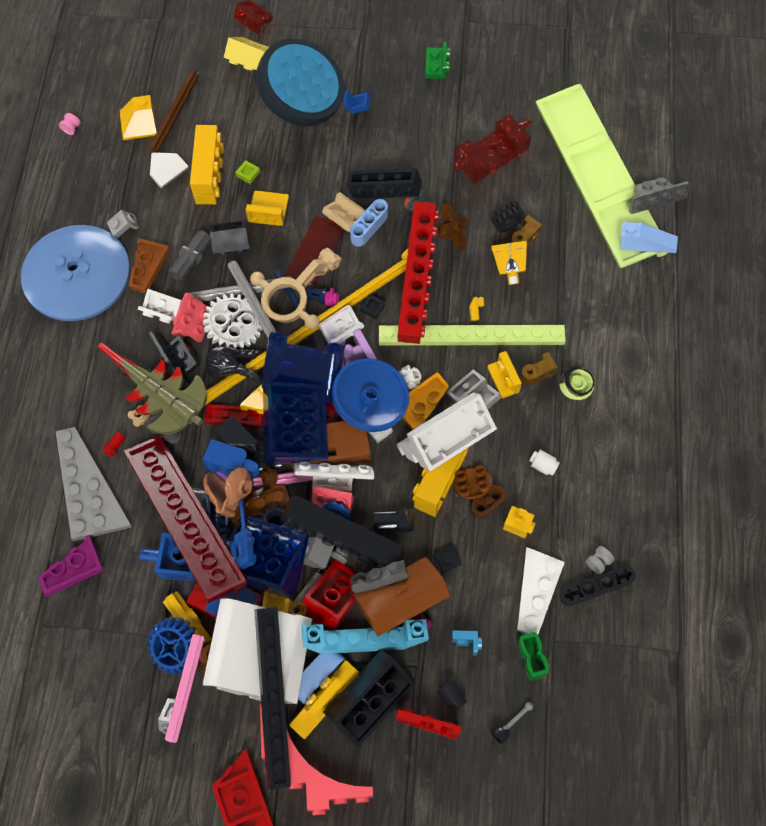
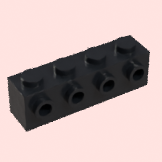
(384, 183)

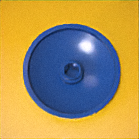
(370, 395)

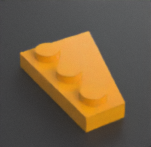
(424, 400)

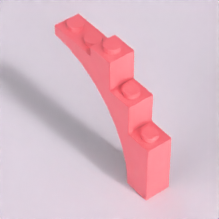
(319, 788)

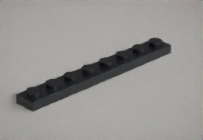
(272, 698)

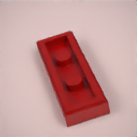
(219, 413)

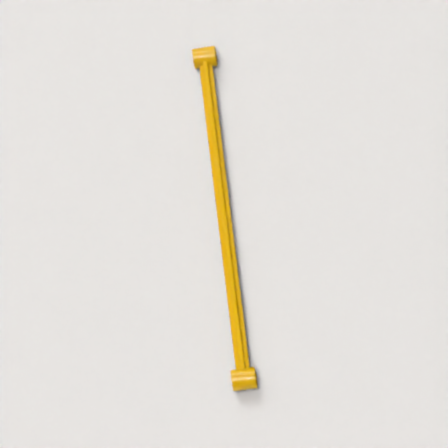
(304, 332)

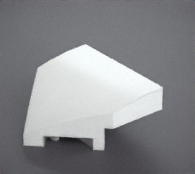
(166, 167)

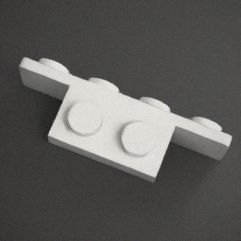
(333, 476)

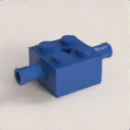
(167, 560)

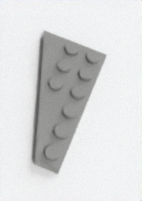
(88, 497)

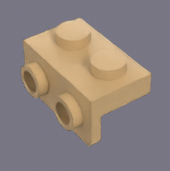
(343, 211)

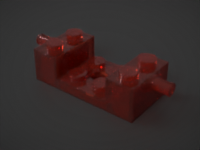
(506, 141)

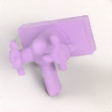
(361, 351)

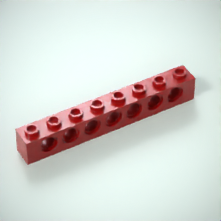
(421, 213)

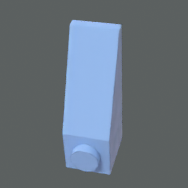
(646, 238)

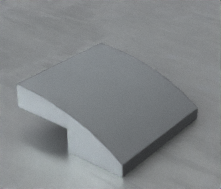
(473, 383)

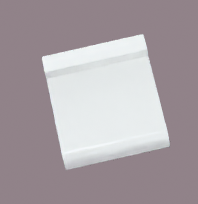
(448, 433)
(234, 656)

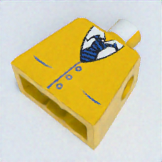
(510, 260)

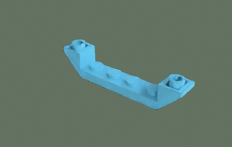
(364, 640)

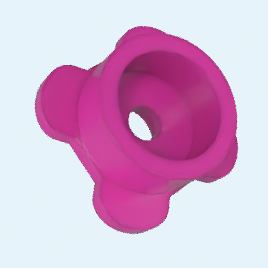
(331, 298)

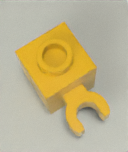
(519, 522)

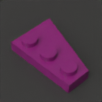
(74, 568)

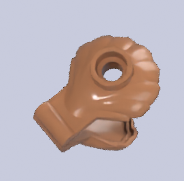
(228, 493)

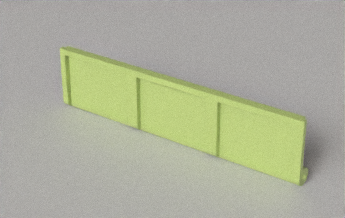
(594, 167)

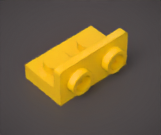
(505, 376)

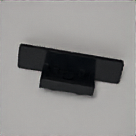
(176, 354)

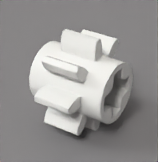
(411, 376)

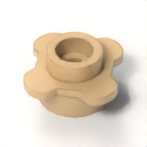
(137, 421)

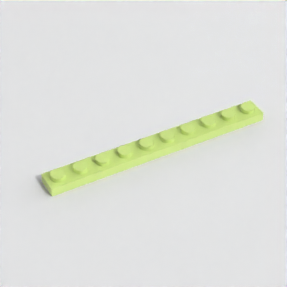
(480, 335)

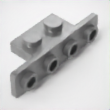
(657, 193)

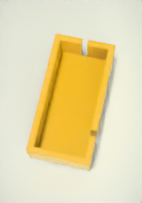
(206, 164)
(436, 484)

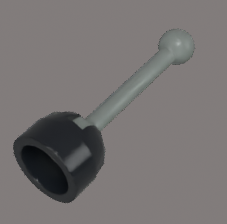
(501, 732)

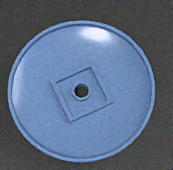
(78, 293)

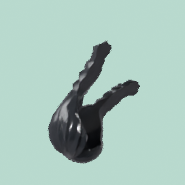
(222, 363)

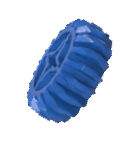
(163, 639)

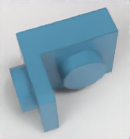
(463, 638)

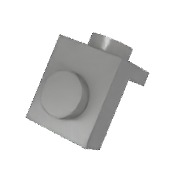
(121, 222)

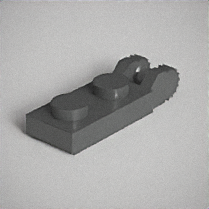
(379, 577)

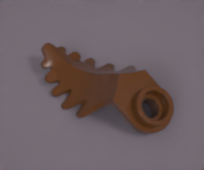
(269, 478)

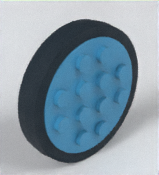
(300, 82)

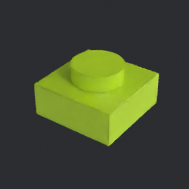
(247, 172)

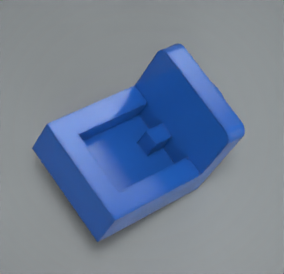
(356, 103)

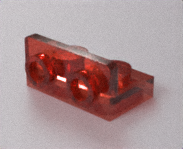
(251, 15)

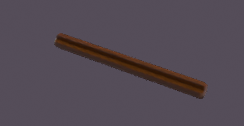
(174, 111)

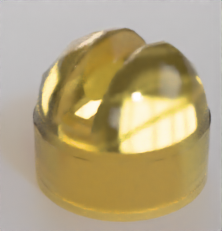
(301, 605)

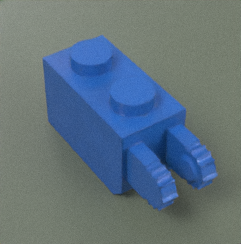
(226, 458)

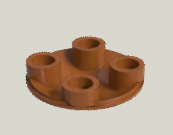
(472, 482)

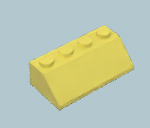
(244, 52)

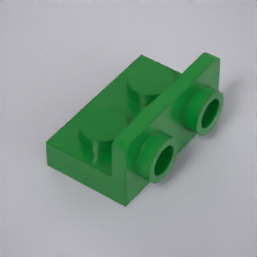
(436, 62)

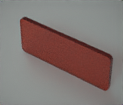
(319, 236)

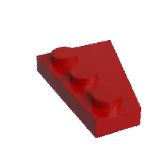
(428, 723)

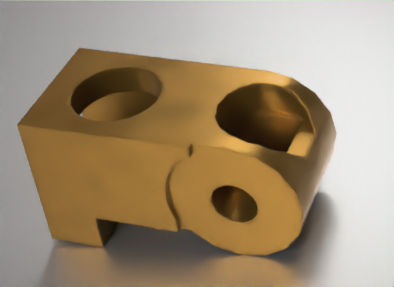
(529, 231)
(539, 371)

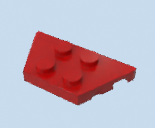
(241, 795)

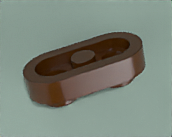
(487, 502)

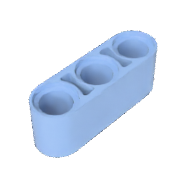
(366, 229)
(317, 672)

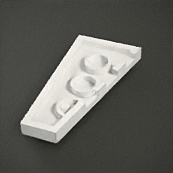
(538, 586)

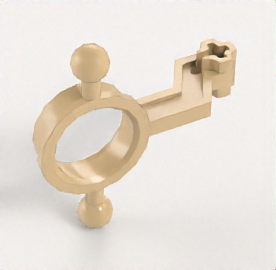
(318, 267)

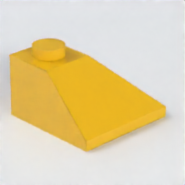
(138, 118)

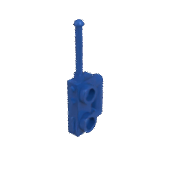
(243, 543)

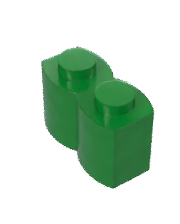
(535, 662)

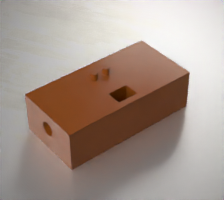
(345, 445)
(403, 599)

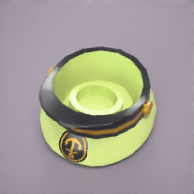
(577, 383)

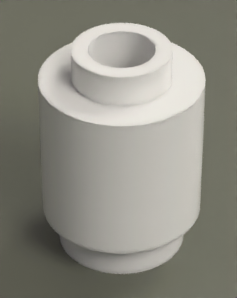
(544, 462)

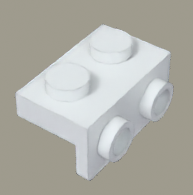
(160, 305)
(340, 326)

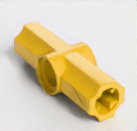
(179, 609)

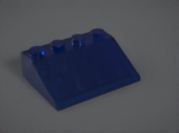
(294, 423)
(278, 557)

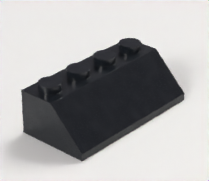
(369, 698)

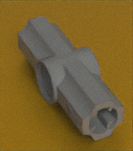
(190, 255)

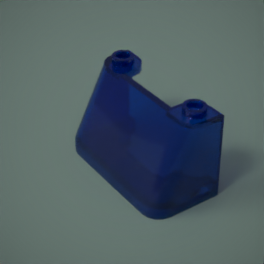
(302, 364)

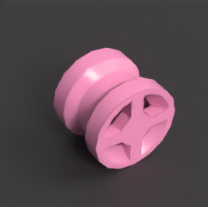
(69, 124)

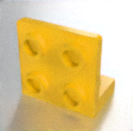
(267, 208)

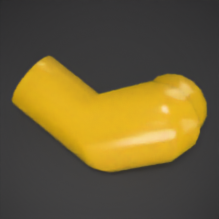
(474, 308)

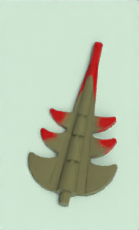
(177, 406)

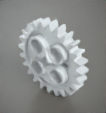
(219, 311)

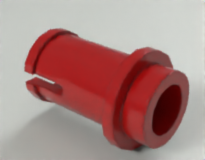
(113, 445)

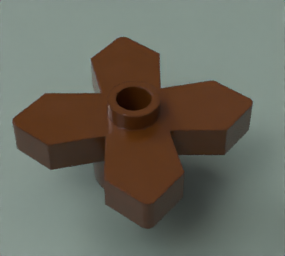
(452, 227)

